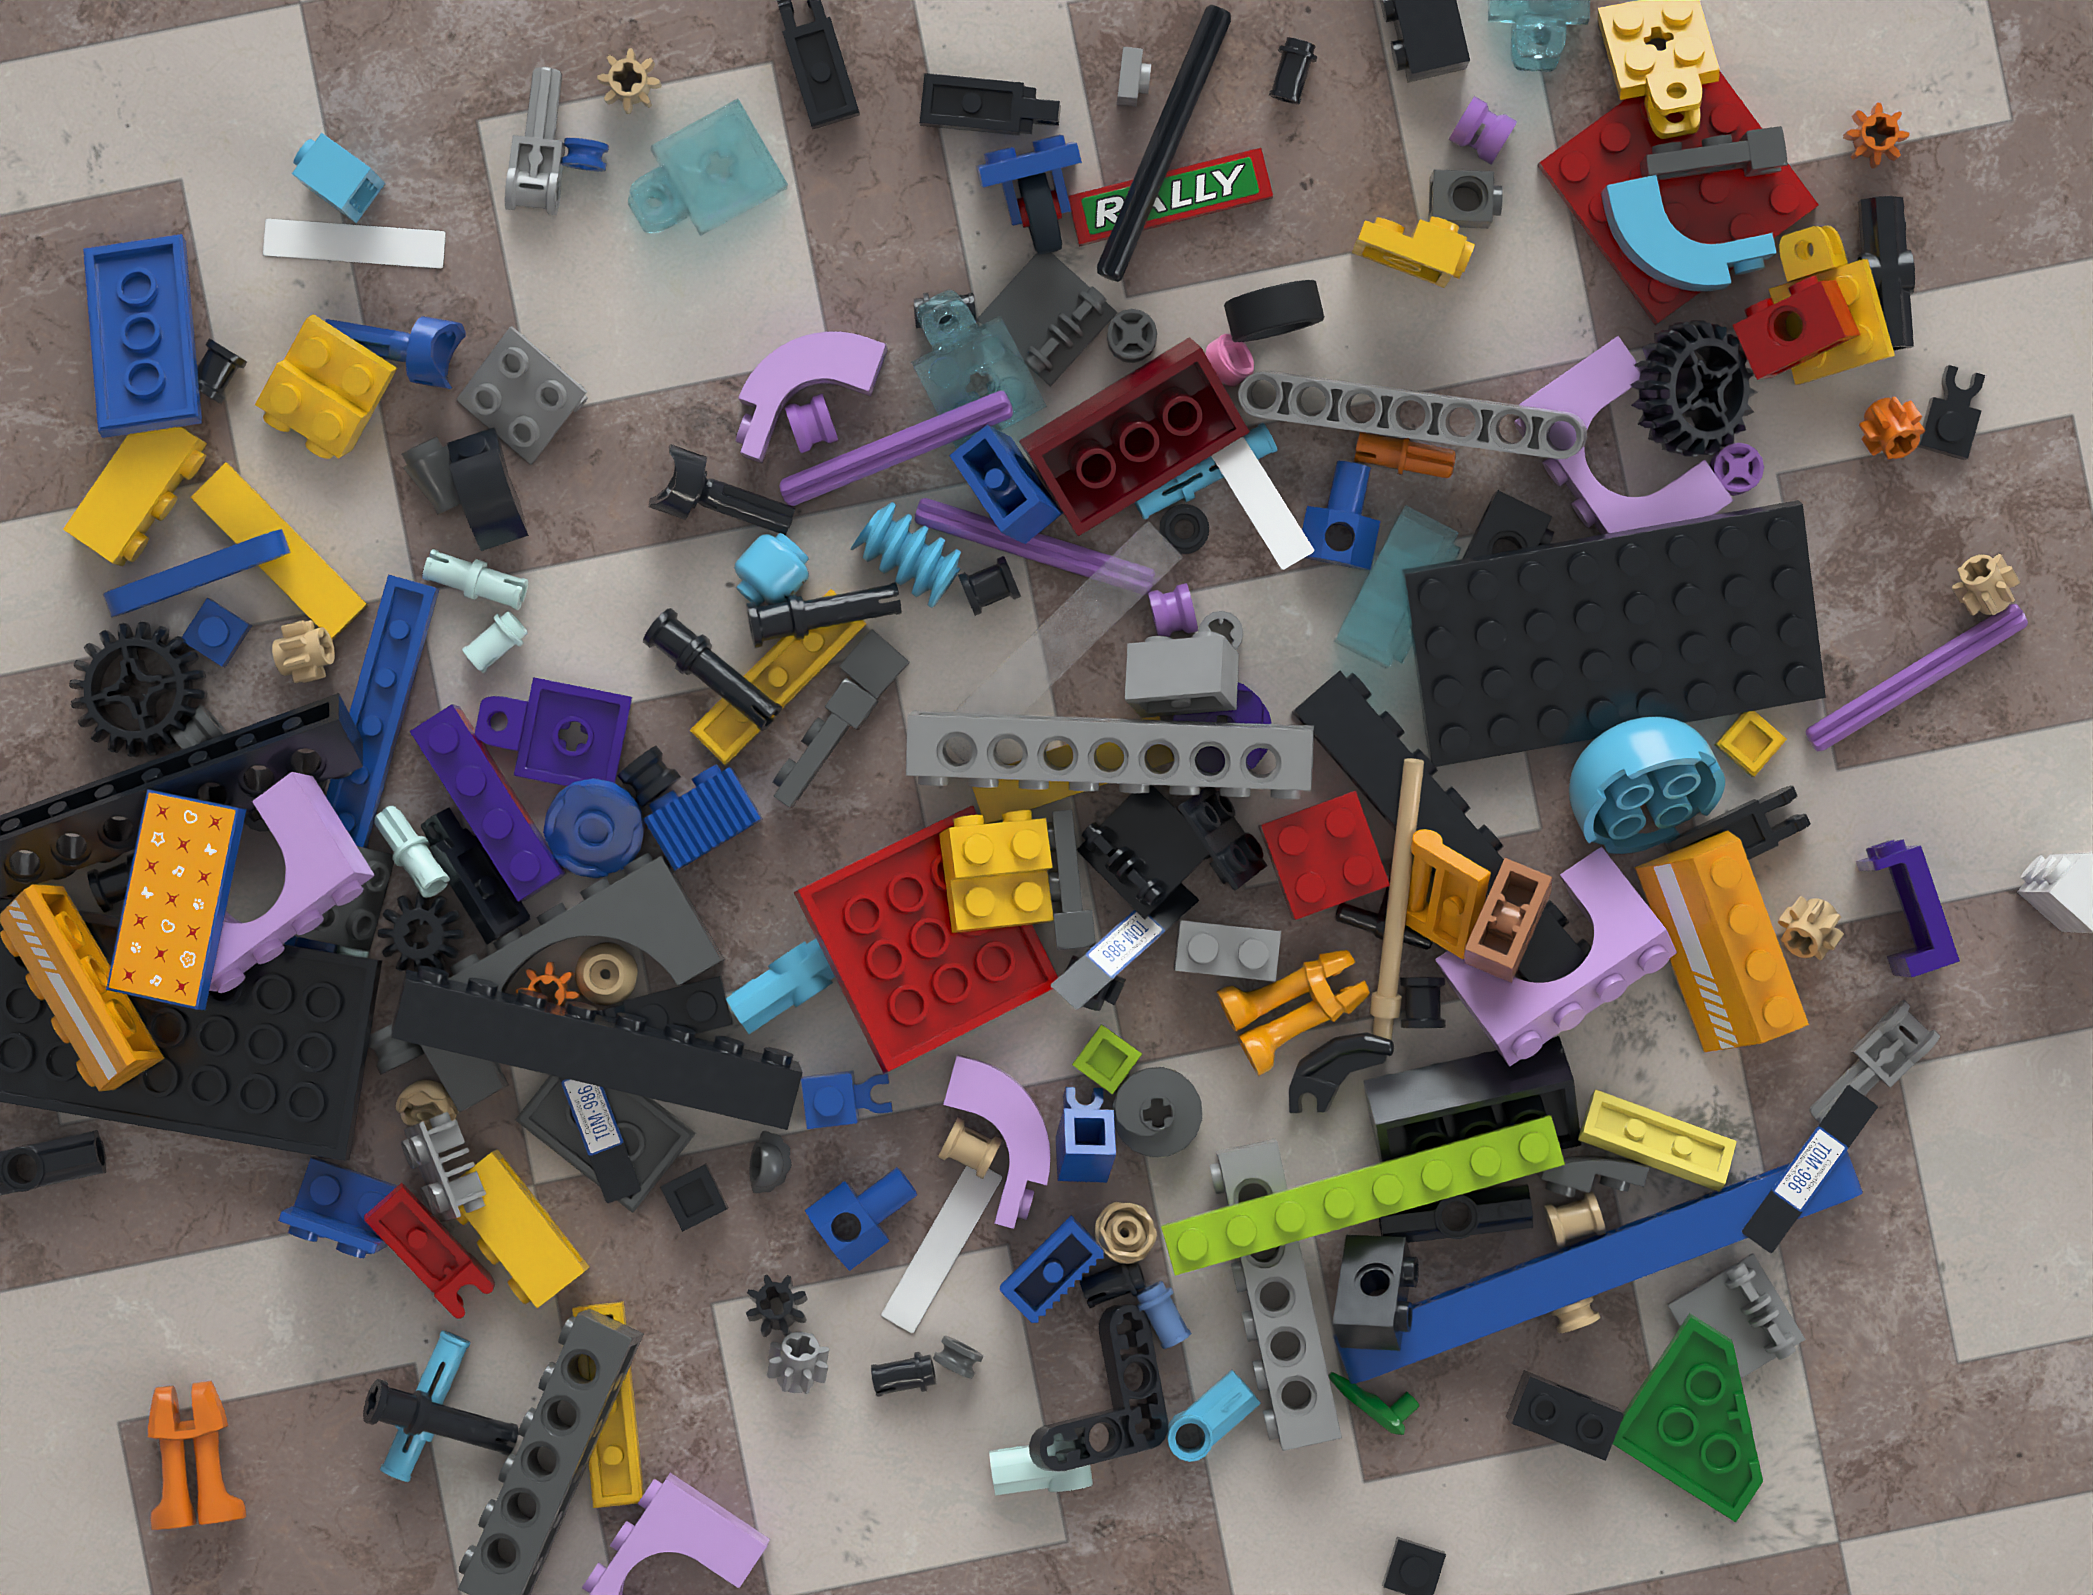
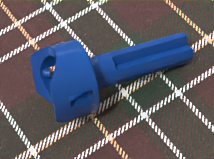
(424, 350)

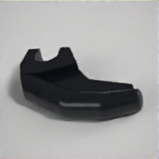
(1331, 1063)

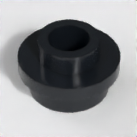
(1195, 517)

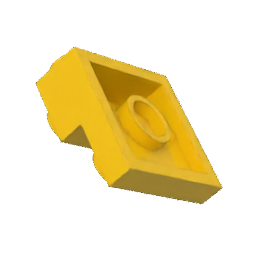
(1431, 253)
(325, 389)
(997, 872)

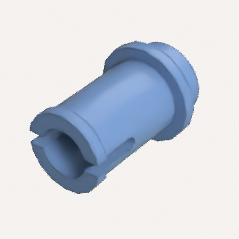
(1163, 1314)

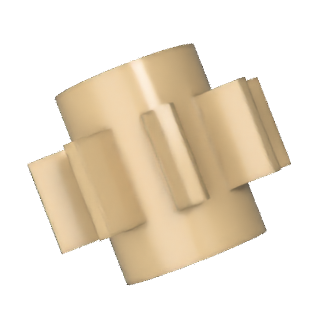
(619, 71)
(1985, 584)
(303, 651)
(1810, 928)

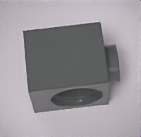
(1441, 201)

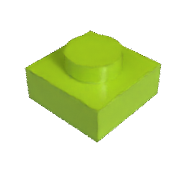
(1106, 1059)

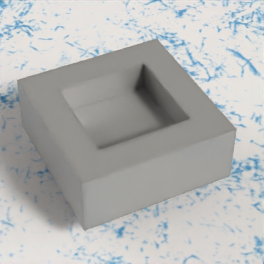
(1133, 77)

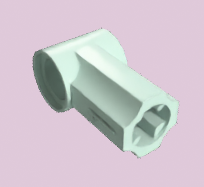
(1015, 1471)

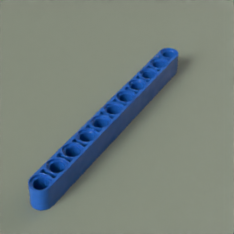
(1587, 1269)

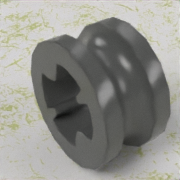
(958, 1357)

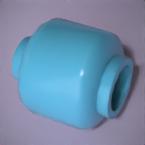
(771, 569)

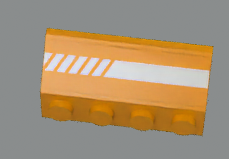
(1724, 944)
(73, 979)

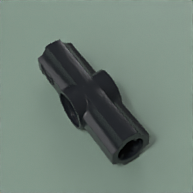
(1891, 264)
(56, 1162)
(1488, 1212)

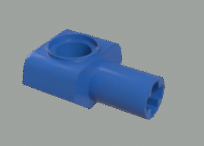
(1344, 509)
(869, 1207)

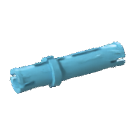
(1258, 439)
(449, 1350)

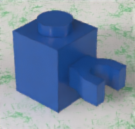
(835, 1098)
(1085, 1139)

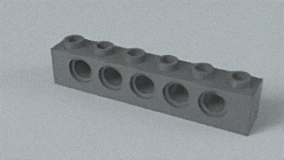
(612, 1349)

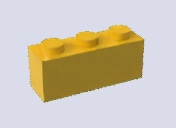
(135, 492)
(521, 1234)

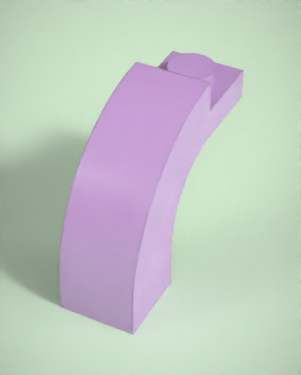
(798, 364)
(1008, 1106)

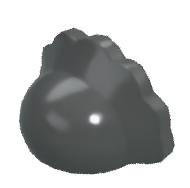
(769, 1162)

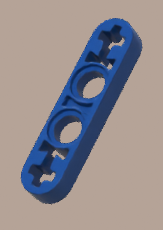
(196, 573)

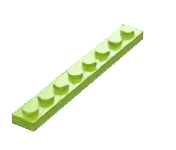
(1362, 1195)

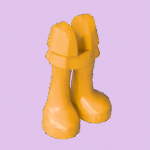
(1245, 1007)

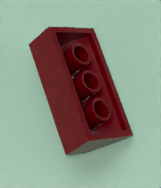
(1134, 436)

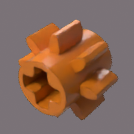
(1886, 125)
(1891, 428)
(550, 977)

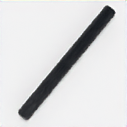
(1163, 143)

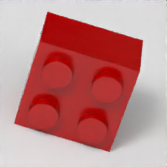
(1324, 855)

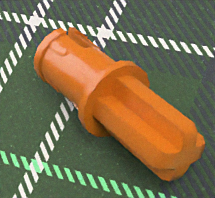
(1404, 455)

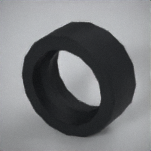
(1274, 310)

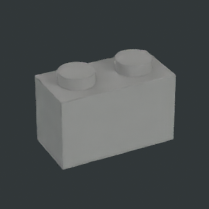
(1181, 675)
(1227, 950)

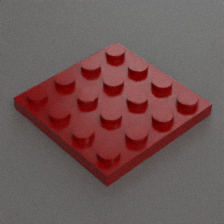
(1701, 206)
(896, 953)

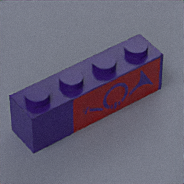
(488, 802)

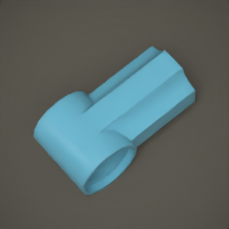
(1215, 1413)

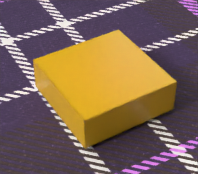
(1750, 742)

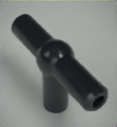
(1375, 922)

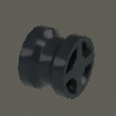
(649, 776)

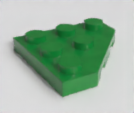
(1695, 1421)

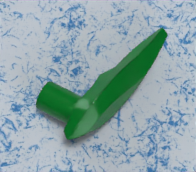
(1388, 1417)

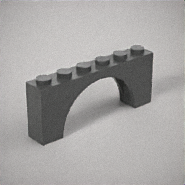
(640, 909)

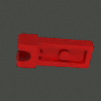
(428, 1248)

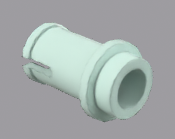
(495, 641)

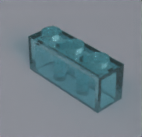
(1379, 615)

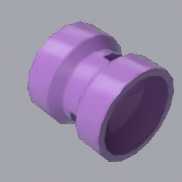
(1493, 135)

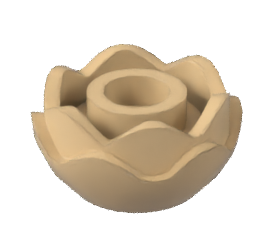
(622, 973)
(424, 1101)
(1135, 1222)

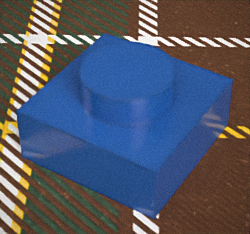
(216, 632)

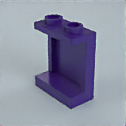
(1920, 905)

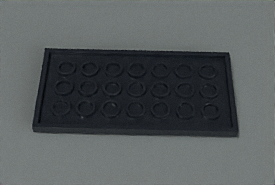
(1614, 631)
(257, 1067)

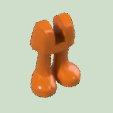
(165, 1424)

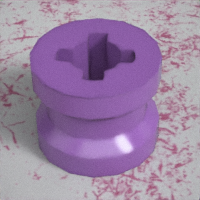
(811, 423)
(1743, 463)
(1173, 611)

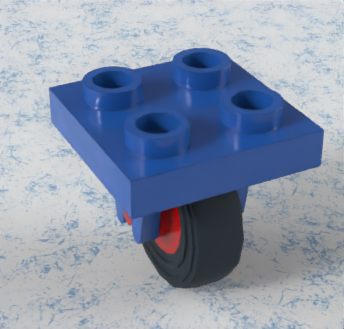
(1038, 206)

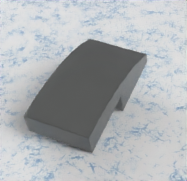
(1580, 1173)

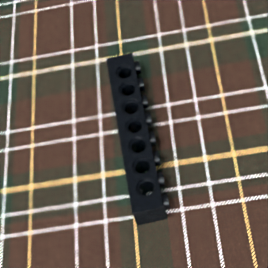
(221, 760)

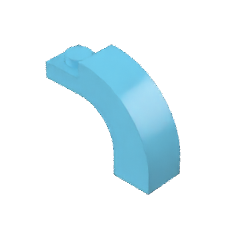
(1663, 253)

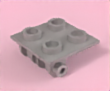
(522, 395)
(423, 1151)
(1746, 1310)

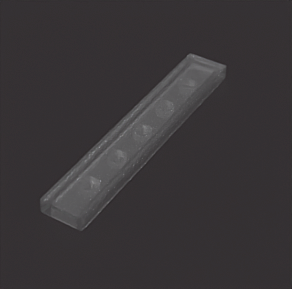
(1071, 629)

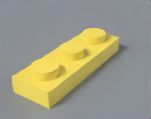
(1657, 1140)

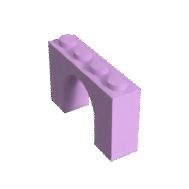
(1585, 392)
(320, 872)
(1625, 947)
(682, 1523)

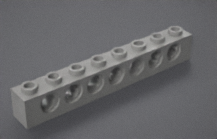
(930, 762)

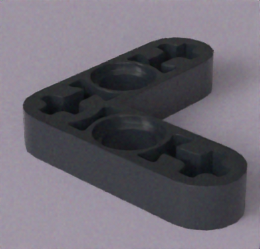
(1123, 1417)

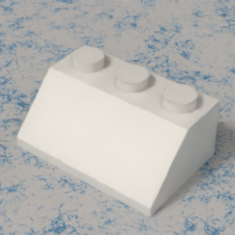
(2062, 890)

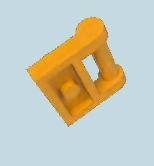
(1455, 897)

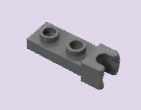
(1756, 152)
(849, 708)
(1074, 926)

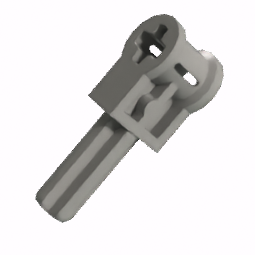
(536, 158)
(1882, 1054)

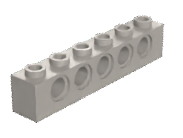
(1317, 1417)

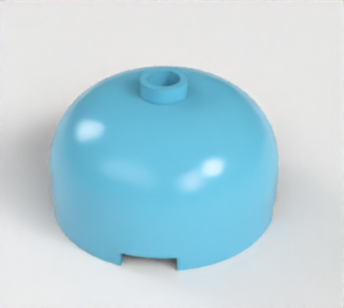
(1637, 764)

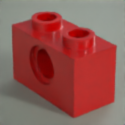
(1825, 326)

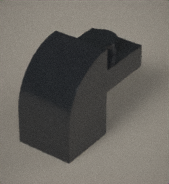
(486, 489)

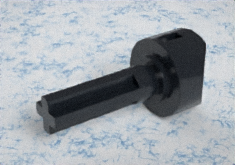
(692, 487)

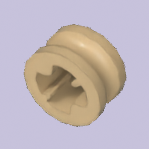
(1575, 1315)

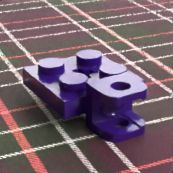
(536, 725)

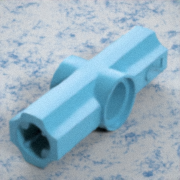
(787, 983)

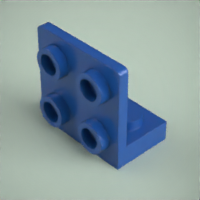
(334, 1207)

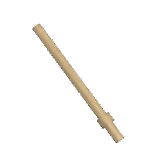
(1385, 1001)

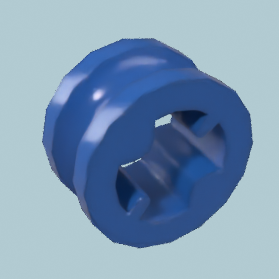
(585, 154)

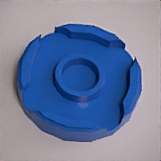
(594, 828)

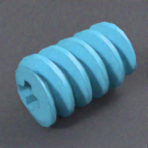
(909, 553)

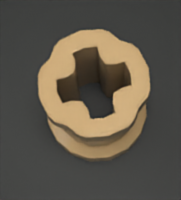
(970, 1148)
(1575, 1219)

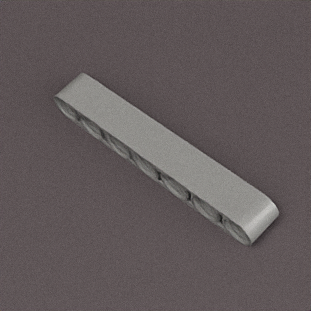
(1387, 414)

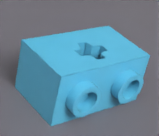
(337, 176)

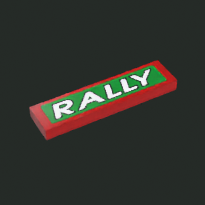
(1183, 195)

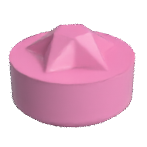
(1230, 360)

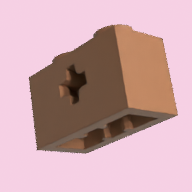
(1508, 920)

